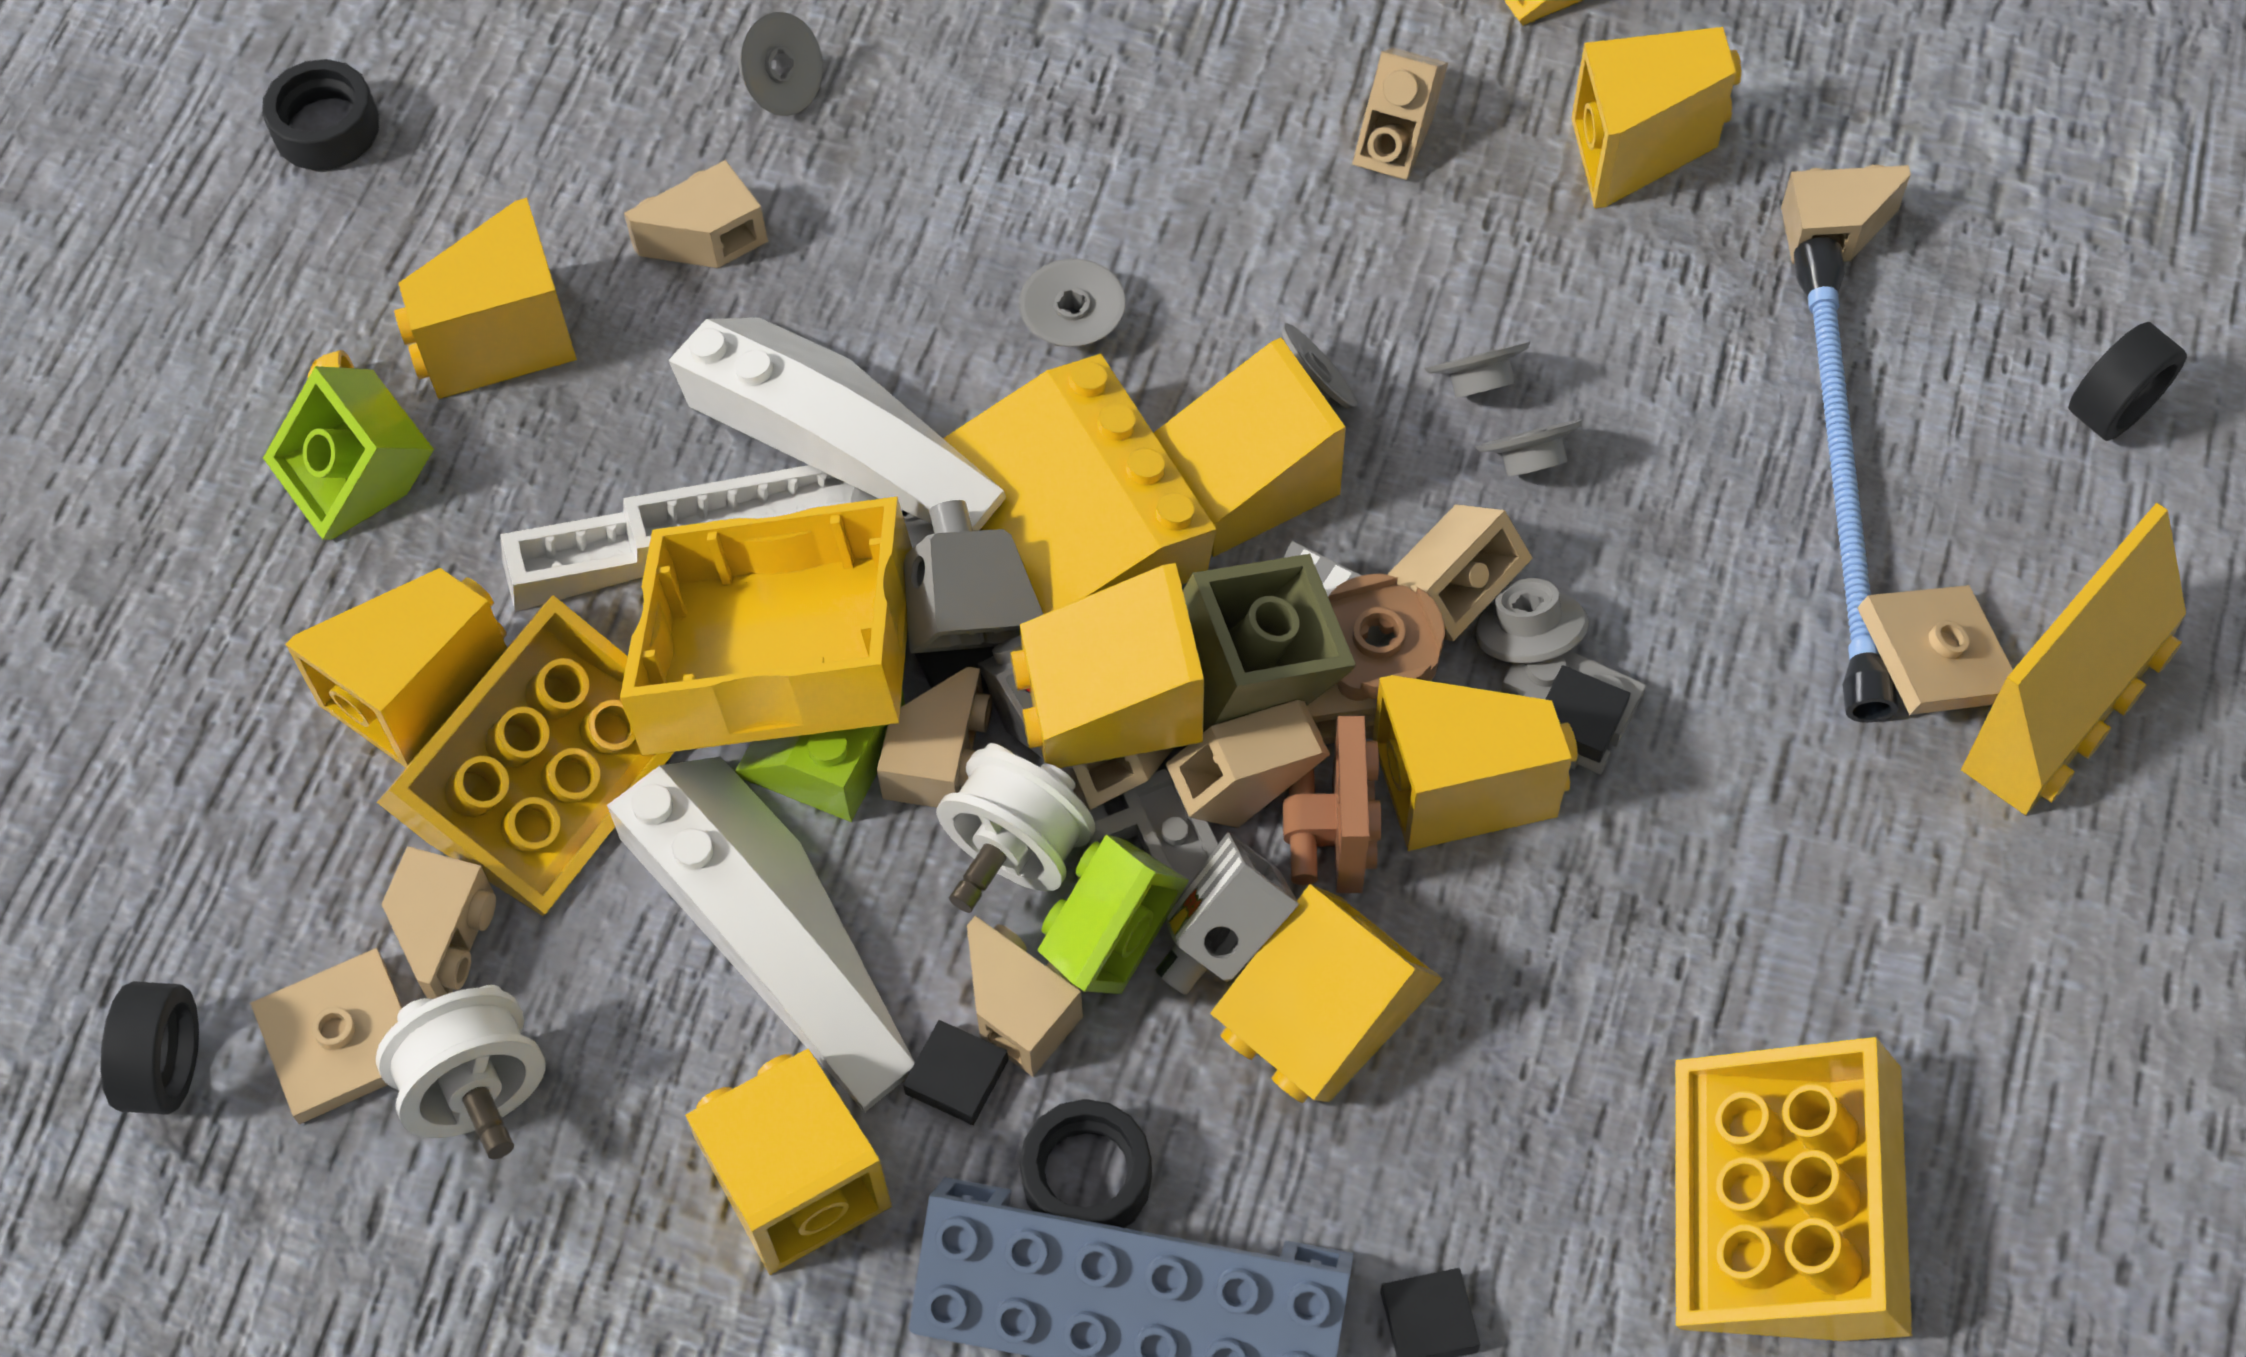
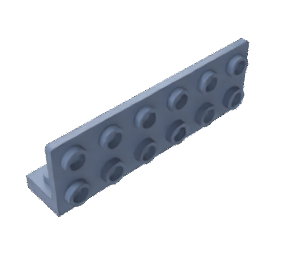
(1111, 1291)

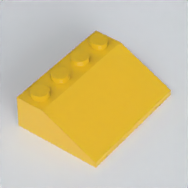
(1084, 485)
(2083, 670)
(529, 761)
(1792, 1193)

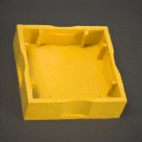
(770, 628)

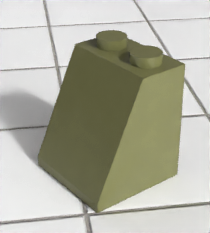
(1264, 636)

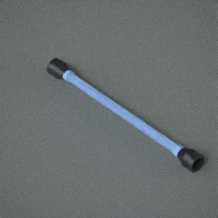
(1867, 683)

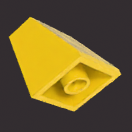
(1650, 106)
(485, 308)
(1258, 446)
(402, 659)
(1112, 673)
(1468, 759)
(1322, 996)
(790, 1159)

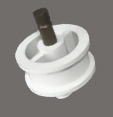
(1013, 823)
(461, 1065)

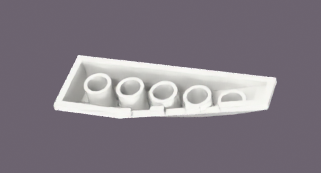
(825, 415)
(766, 913)

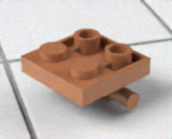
(1342, 819)

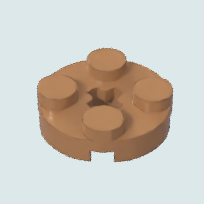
(1397, 610)

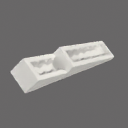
(614, 547)

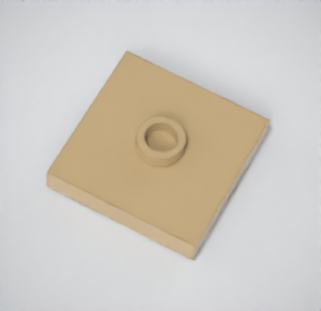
(1937, 648)
(328, 1033)

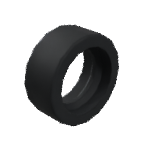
(314, 82)
(2127, 381)
(149, 1047)
(1097, 1119)

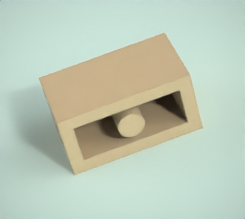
(1464, 563)

